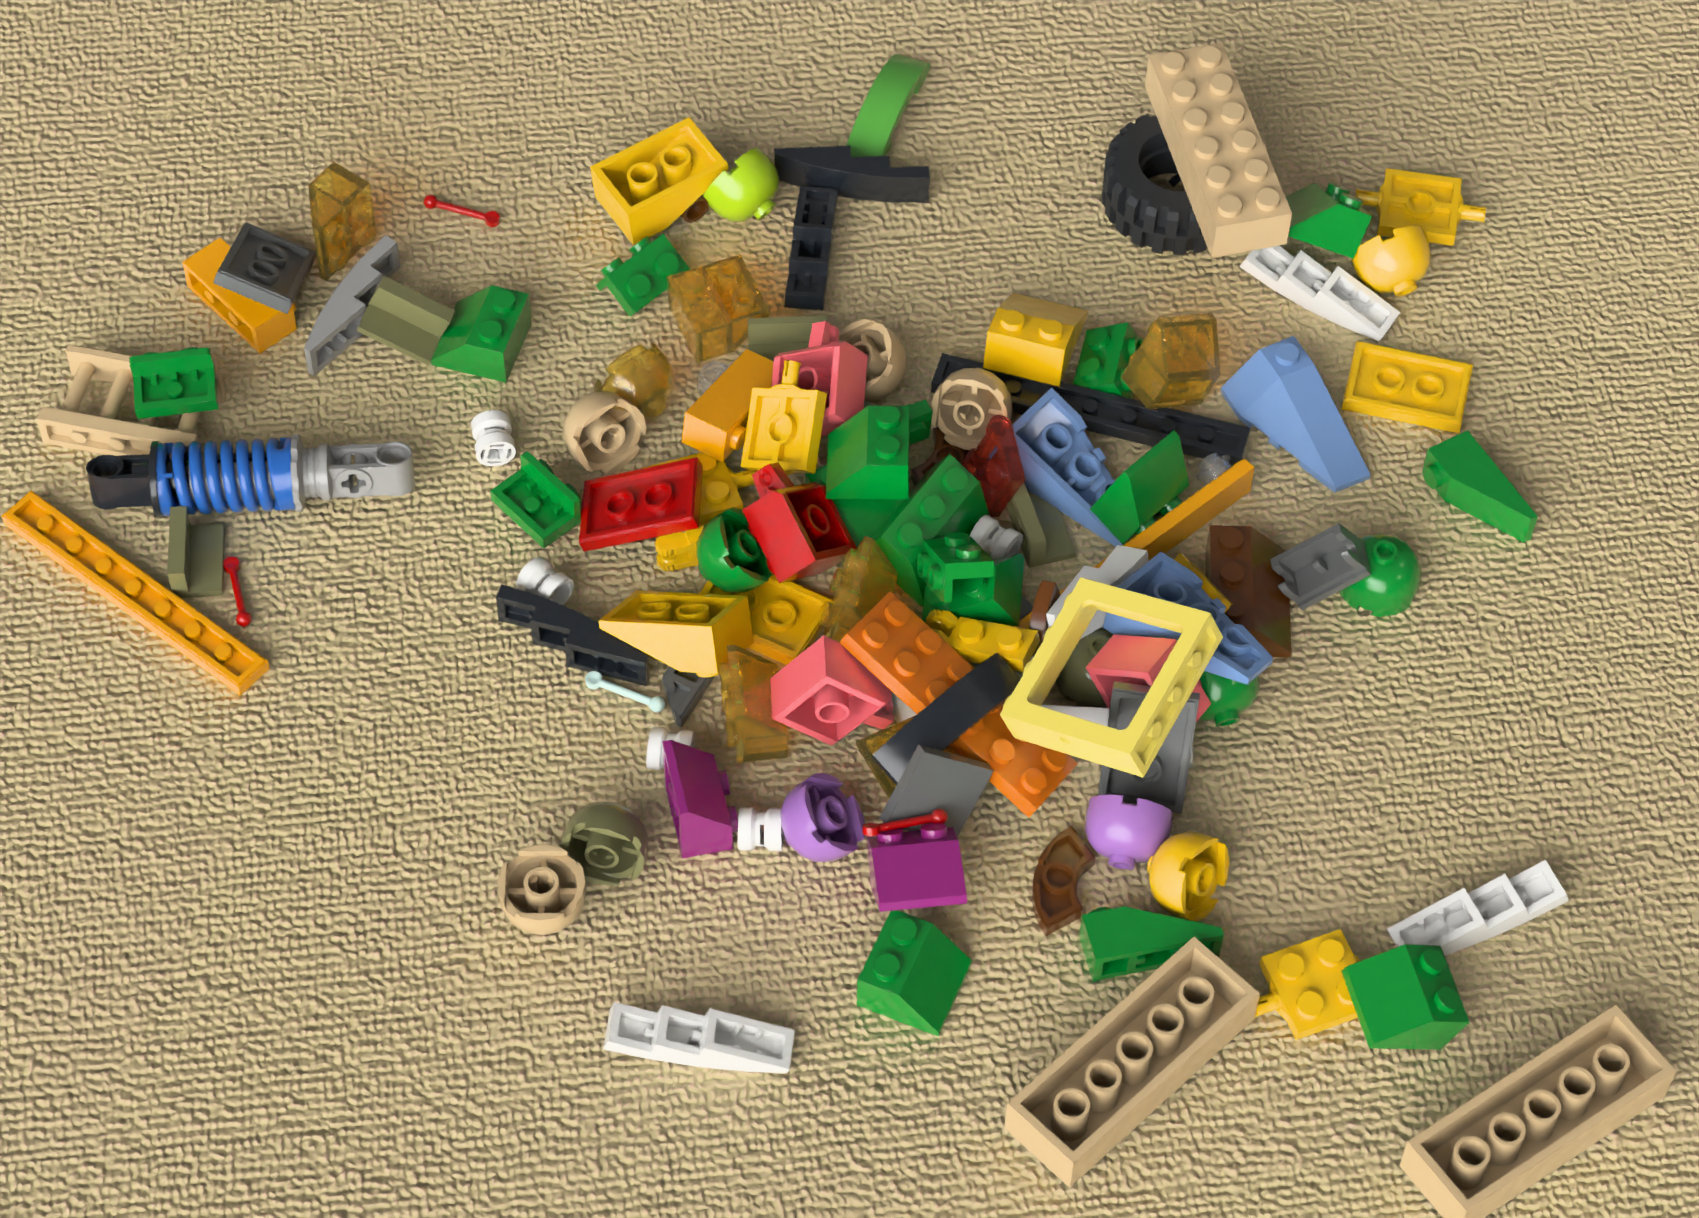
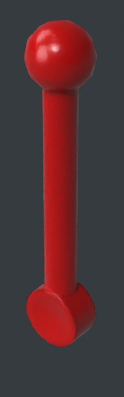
(491, 218)
(232, 566)
(874, 829)

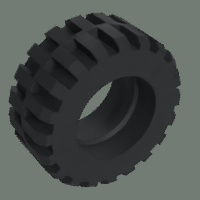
(1138, 206)

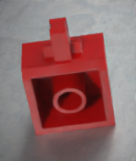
(796, 526)

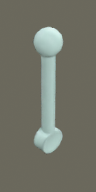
(594, 681)

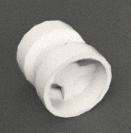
(493, 438)
(996, 540)
(541, 579)
(655, 747)
(750, 829)

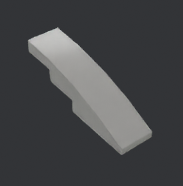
(341, 315)

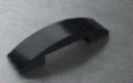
(949, 715)

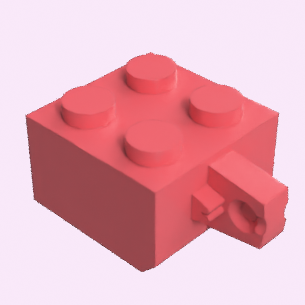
(830, 368)
(1134, 662)
(829, 693)

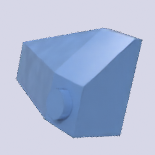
(1291, 405)
(1062, 461)
(1237, 655)

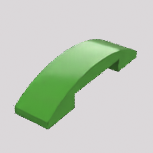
(885, 105)

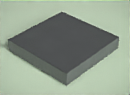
(937, 781)

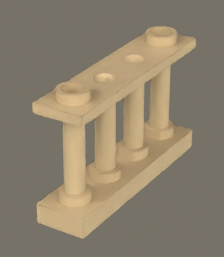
(103, 432)

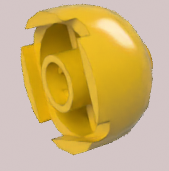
(1394, 262)
(1187, 874)

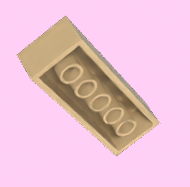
(1217, 150)
(1131, 1061)
(1537, 1117)

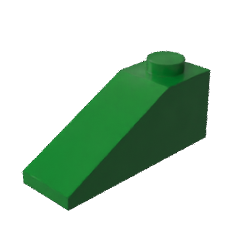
(1475, 484)
(1137, 940)

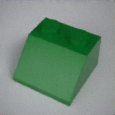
(1328, 218)
(485, 333)
(870, 455)
(1144, 490)
(985, 599)
(912, 973)
(1406, 998)

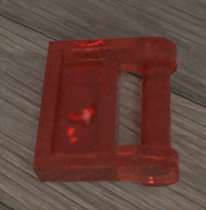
(1004, 472)

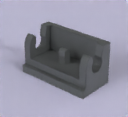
(1321, 566)

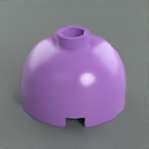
(821, 820)
(1126, 830)

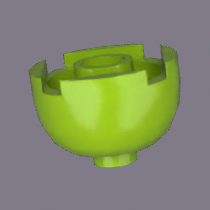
(745, 189)

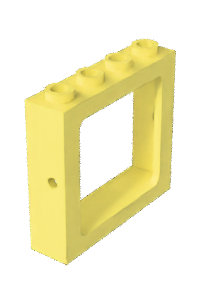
(1138, 744)

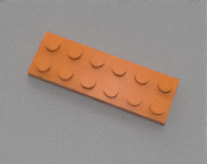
(922, 667)

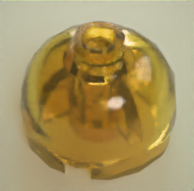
(642, 378)

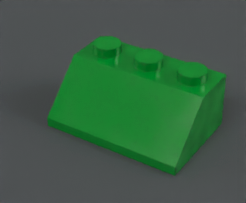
(939, 504)

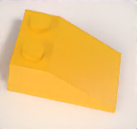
(656, 179)
(1033, 338)
(682, 628)

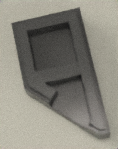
(683, 692)

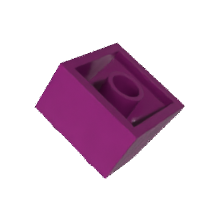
(698, 800)
(916, 868)

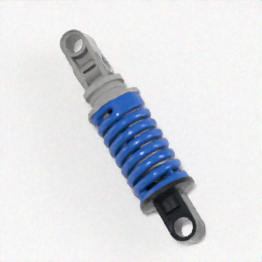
(252, 479)

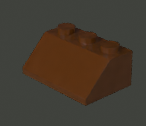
(1242, 571)

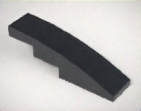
(853, 176)
(811, 248)
(570, 631)

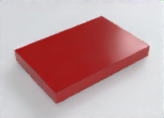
(641, 504)

